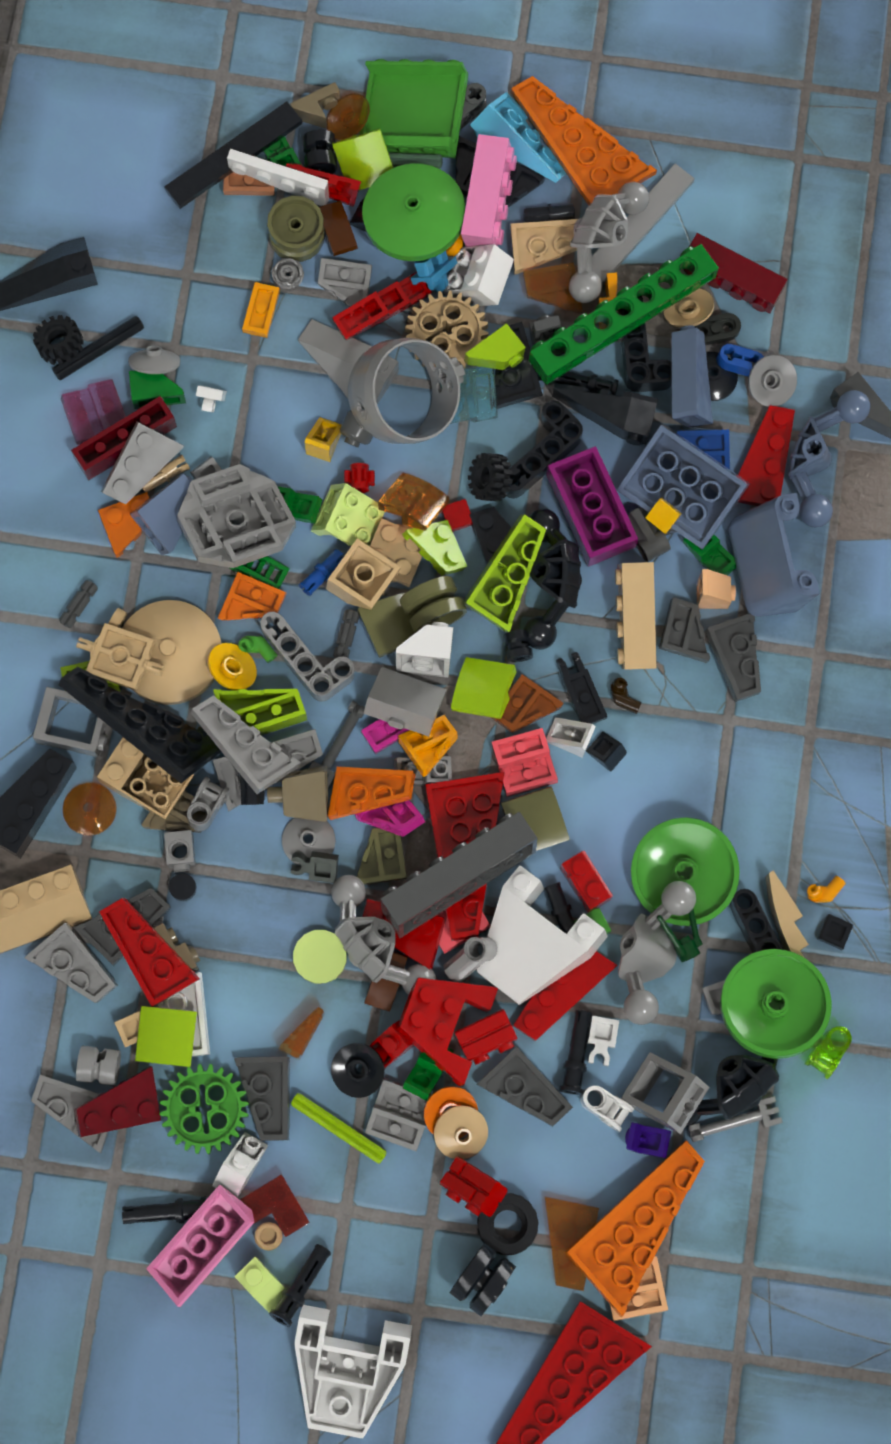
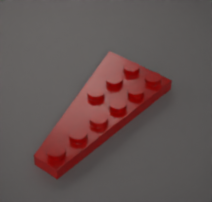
(457, 814)
(577, 1368)

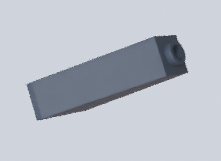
(690, 378)

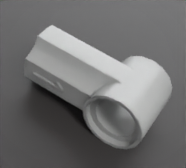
(468, 958)

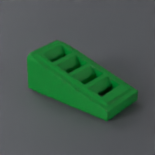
(273, 564)

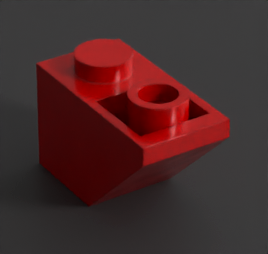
(391, 1045)

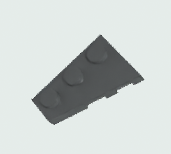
(526, 1087)
(268, 1094)

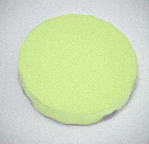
(319, 956)

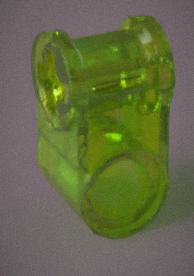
(828, 1052)

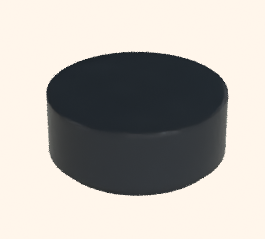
(182, 887)

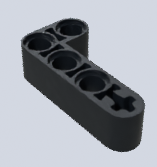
(641, 363)
(538, 454)

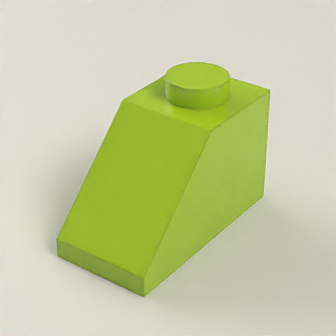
(497, 350)

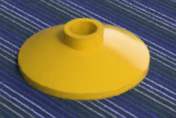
(232, 666)

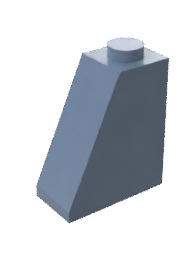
(159, 514)

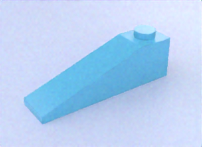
(508, 120)

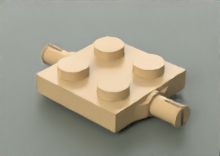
(391, 544)
(120, 656)

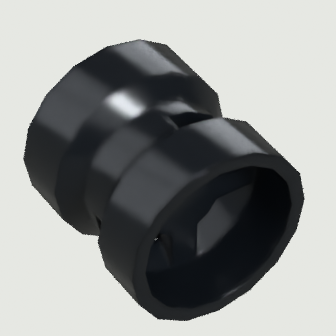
(517, 647)

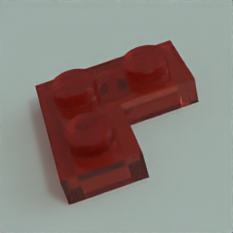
(278, 1200)

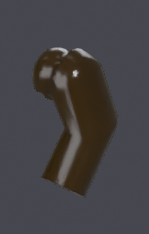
(621, 696)

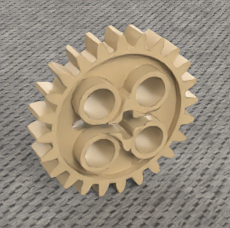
(436, 312)

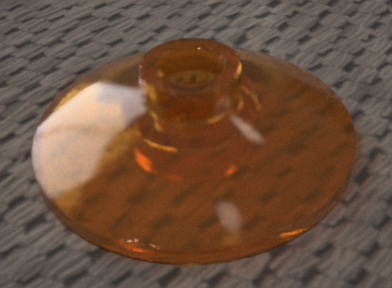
(348, 116)
(98, 818)

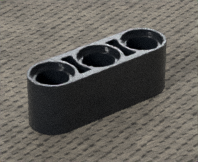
(755, 913)

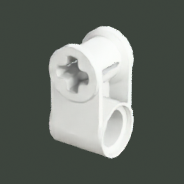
(607, 1108)

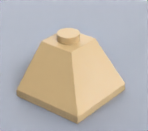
(362, 576)

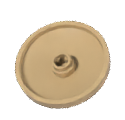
(182, 645)

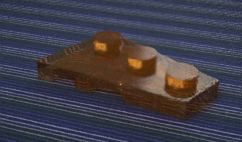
(566, 1226)

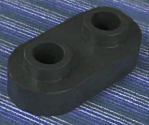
(714, 328)

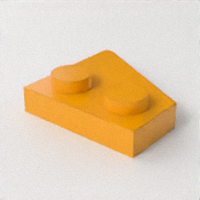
(426, 750)

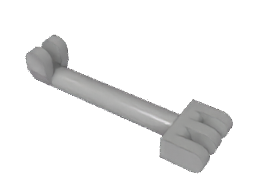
(698, 1132)

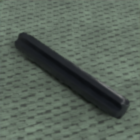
(99, 347)

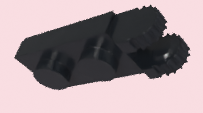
(582, 691)

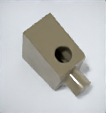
(303, 794)

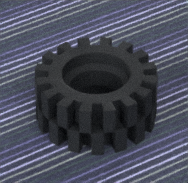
(62, 350)
(490, 477)

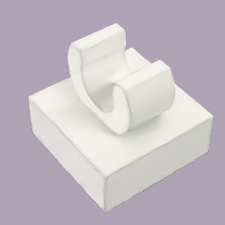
(210, 396)

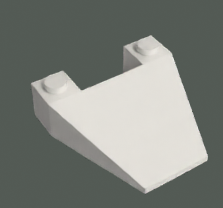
(529, 946)
(343, 1378)

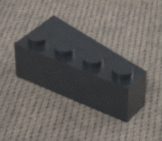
(31, 800)

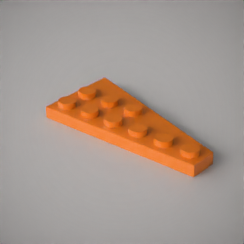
(582, 148)
(629, 1235)

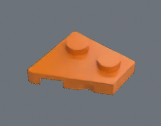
(119, 523)

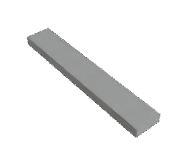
(661, 199)

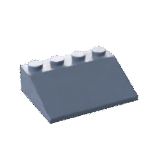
(688, 481)

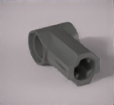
(650, 540)

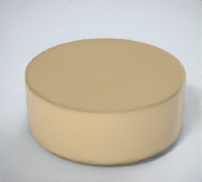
(118, 618)
(268, 1236)

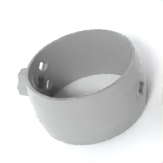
(444, 400)

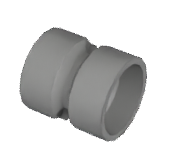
(98, 1065)

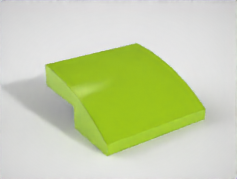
(363, 157)
(483, 687)
(165, 1036)

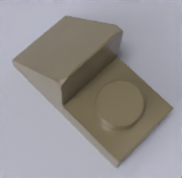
(311, 106)

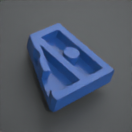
(712, 442)

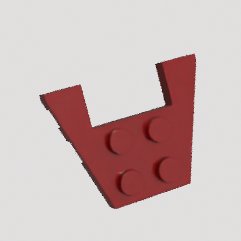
(433, 1015)

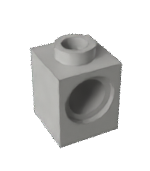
(177, 839)

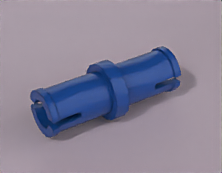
(321, 572)

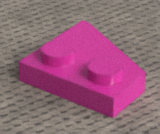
(394, 818)

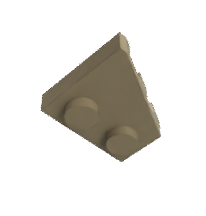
(177, 819)

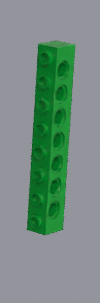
(551, 366)

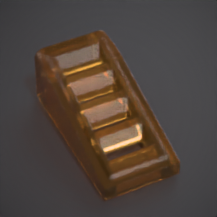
(300, 1038)

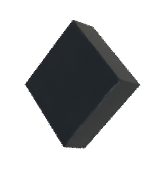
(835, 932)

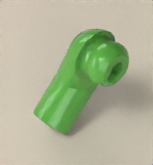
(257, 644)

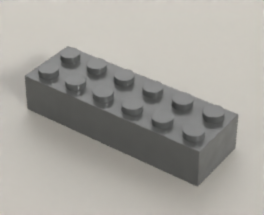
(458, 874)

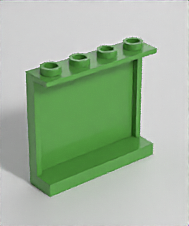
(416, 104)

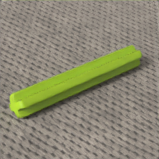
(338, 1128)

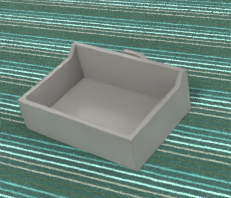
(404, 701)

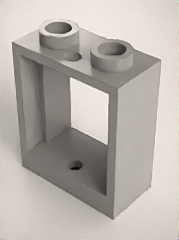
(46, 719)
(675, 1114)

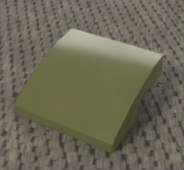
(386, 624)
(542, 815)

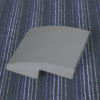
(397, 1116)

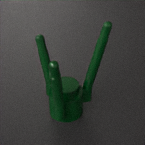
(685, 946)

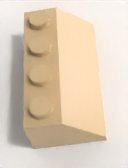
(40, 907)

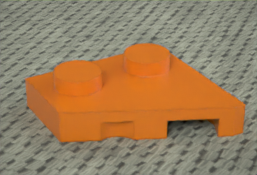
(250, 599)

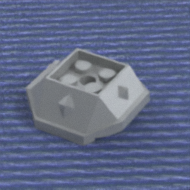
(233, 498)

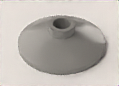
(154, 360)
(782, 384)
(295, 831)

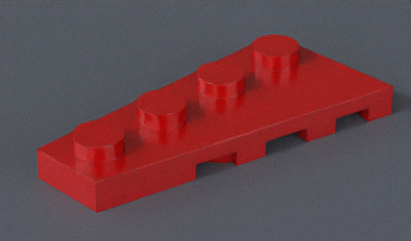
(767, 457)
(149, 956)
(559, 997)

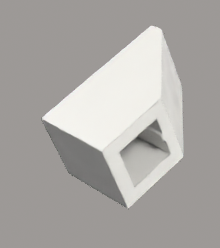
(240, 1164)

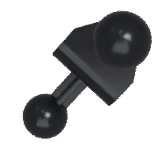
(557, 574)
(740, 1086)

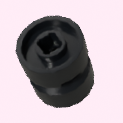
(320, 151)

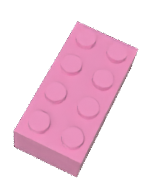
(488, 191)

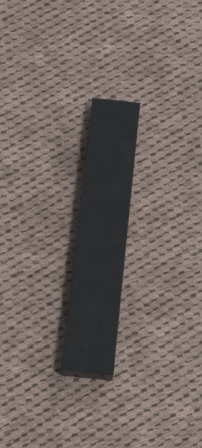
(215, 166)

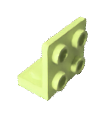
(348, 515)

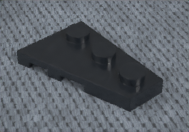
(519, 382)
(489, 530)

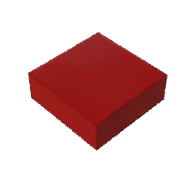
(457, 515)

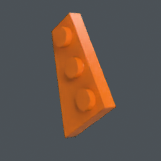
(368, 789)

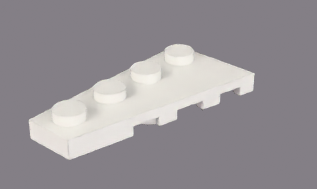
(279, 176)

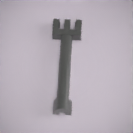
(356, 712)

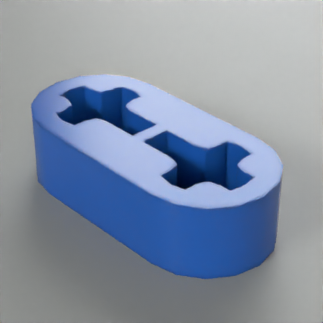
(740, 357)

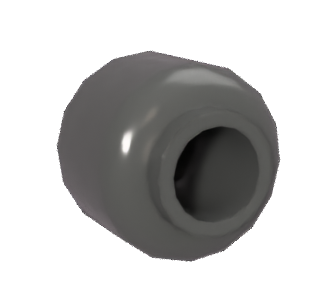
(354, 432)

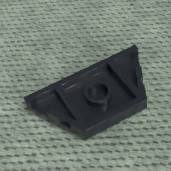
(523, 178)

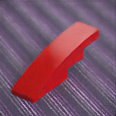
(380, 306)

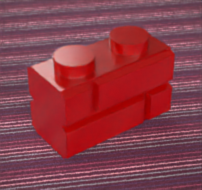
(586, 881)
(485, 1037)
(474, 1187)

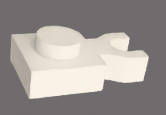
(602, 1035)

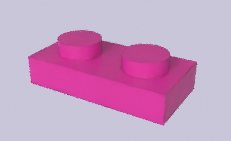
(381, 735)

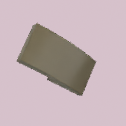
(187, 954)

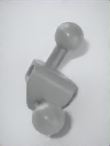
(603, 226)
(370, 939)
(650, 952)

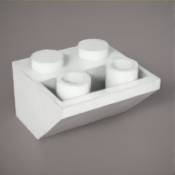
(480, 274)

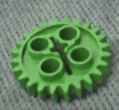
(229, 1105)

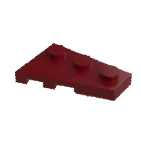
(123, 1106)

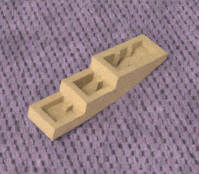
(785, 915)

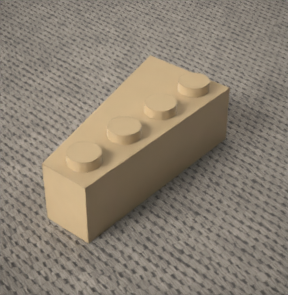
(637, 615)

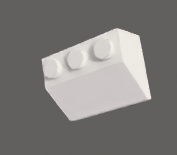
(426, 651)

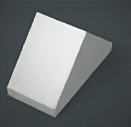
(570, 735)

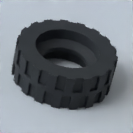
(528, 1229)

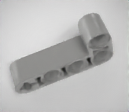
(302, 654)

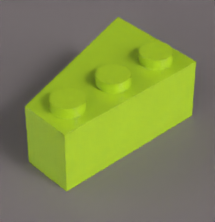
(265, 709)

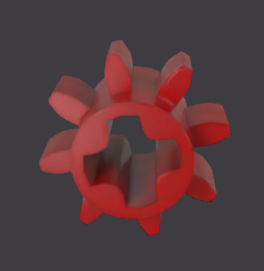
(360, 477)

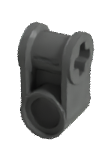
(473, 106)

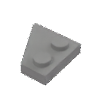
(345, 279)

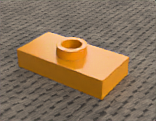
(261, 310)

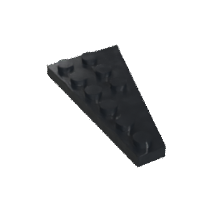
(148, 727)

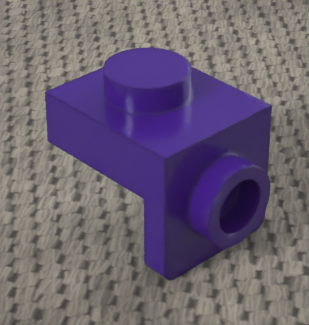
(647, 1140)

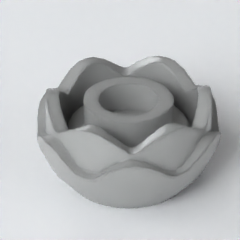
(287, 266)

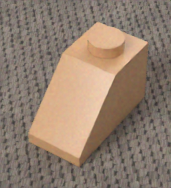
(714, 590)

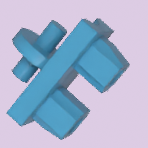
(434, 271)

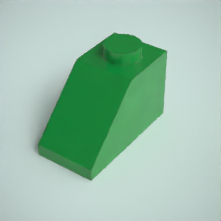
(151, 386)

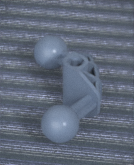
(815, 508)

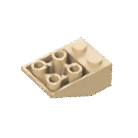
(141, 780)

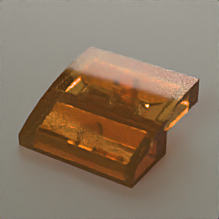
(414, 501)

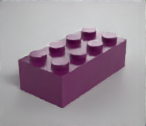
(592, 506)

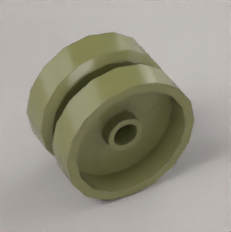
(296, 228)
(433, 603)

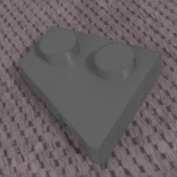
(683, 631)

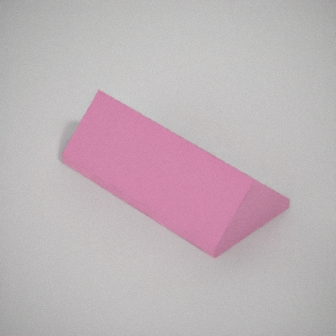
(201, 1244)

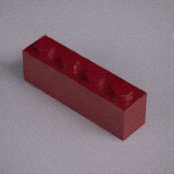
(742, 276)
(105, 447)

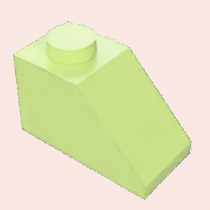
(261, 1284)

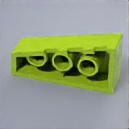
(503, 580)

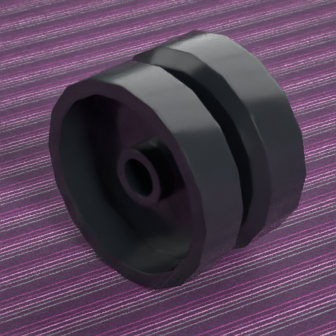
(482, 1279)

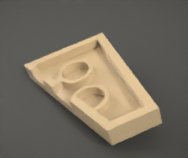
(540, 242)

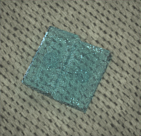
(477, 396)

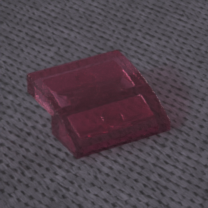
(92, 409)

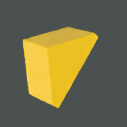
(323, 439)

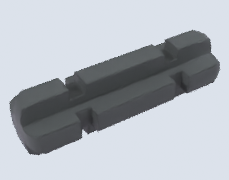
(78, 604)
(346, 633)

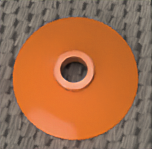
(442, 1099)

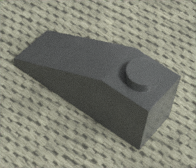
(879, 415)

